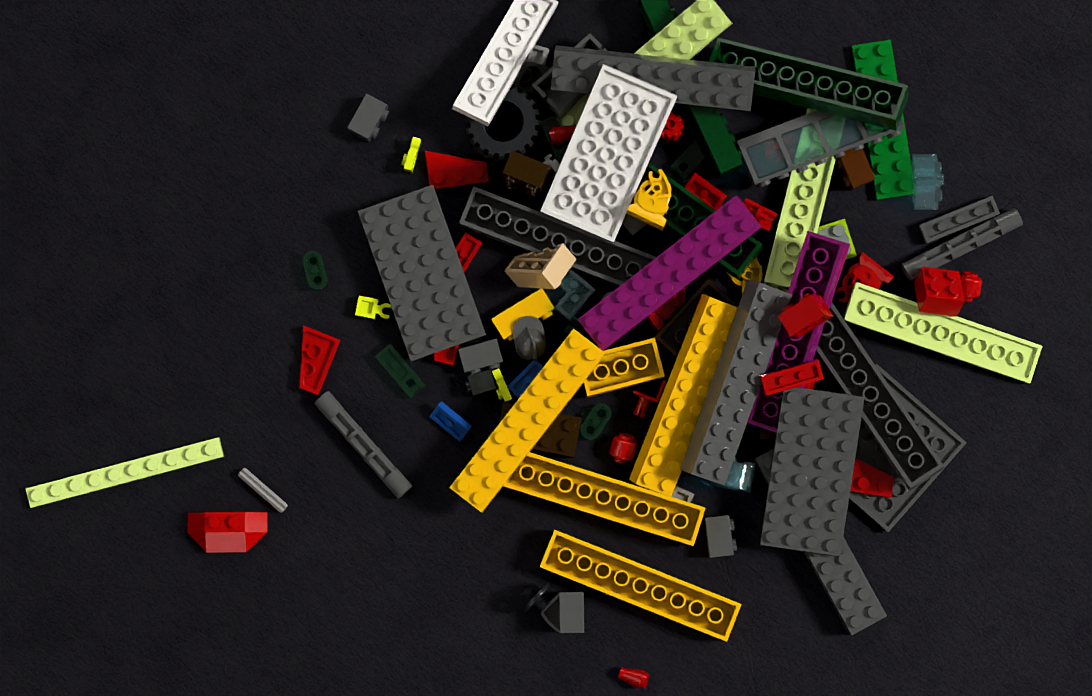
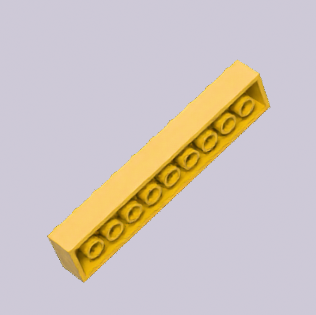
(683, 397)
(527, 420)
(607, 498)
(640, 585)

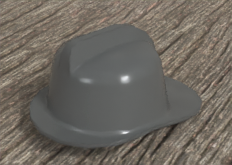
(529, 75)
(529, 338)

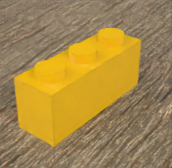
(535, 305)

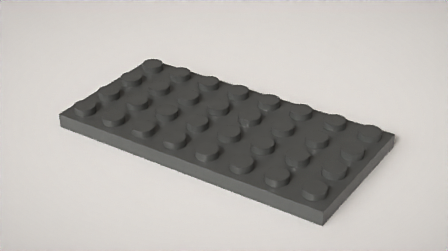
(421, 273)
(812, 470)

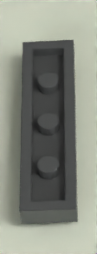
(959, 219)

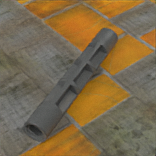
(963, 243)
(363, 444)

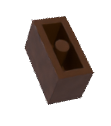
(855, 168)

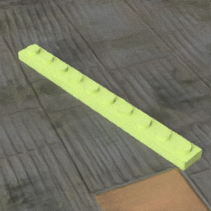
(124, 472)

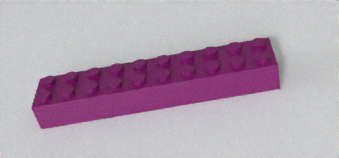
(669, 273)
(816, 274)

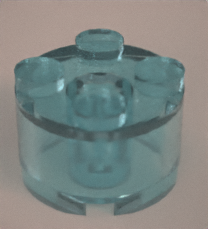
(740, 476)

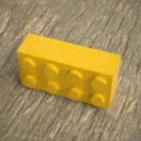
(625, 368)

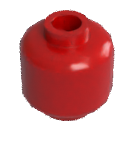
(971, 285)
(623, 448)

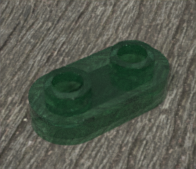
(314, 271)
(595, 421)

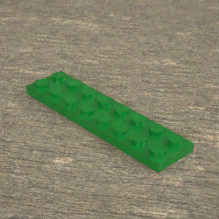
(890, 157)

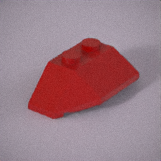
(227, 530)

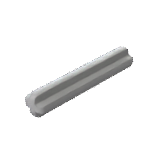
(262, 490)

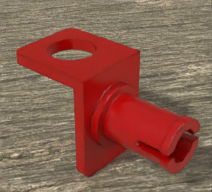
(645, 399)

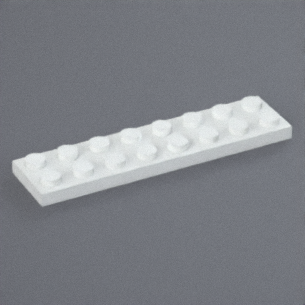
(503, 59)

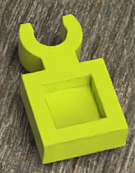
(410, 158)
(369, 307)
(502, 391)

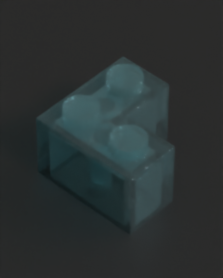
(926, 181)
(576, 295)

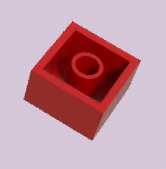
(939, 291)
(805, 315)

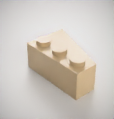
(541, 269)

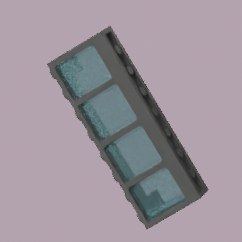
(805, 142)

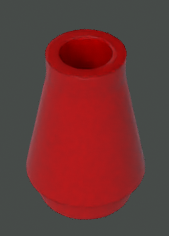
(561, 134)
(635, 677)

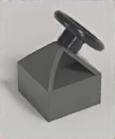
(563, 612)

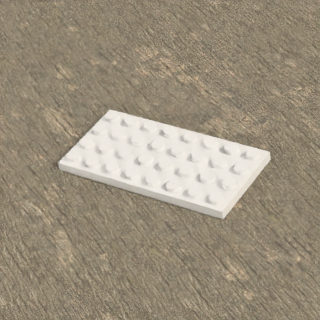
(608, 153)

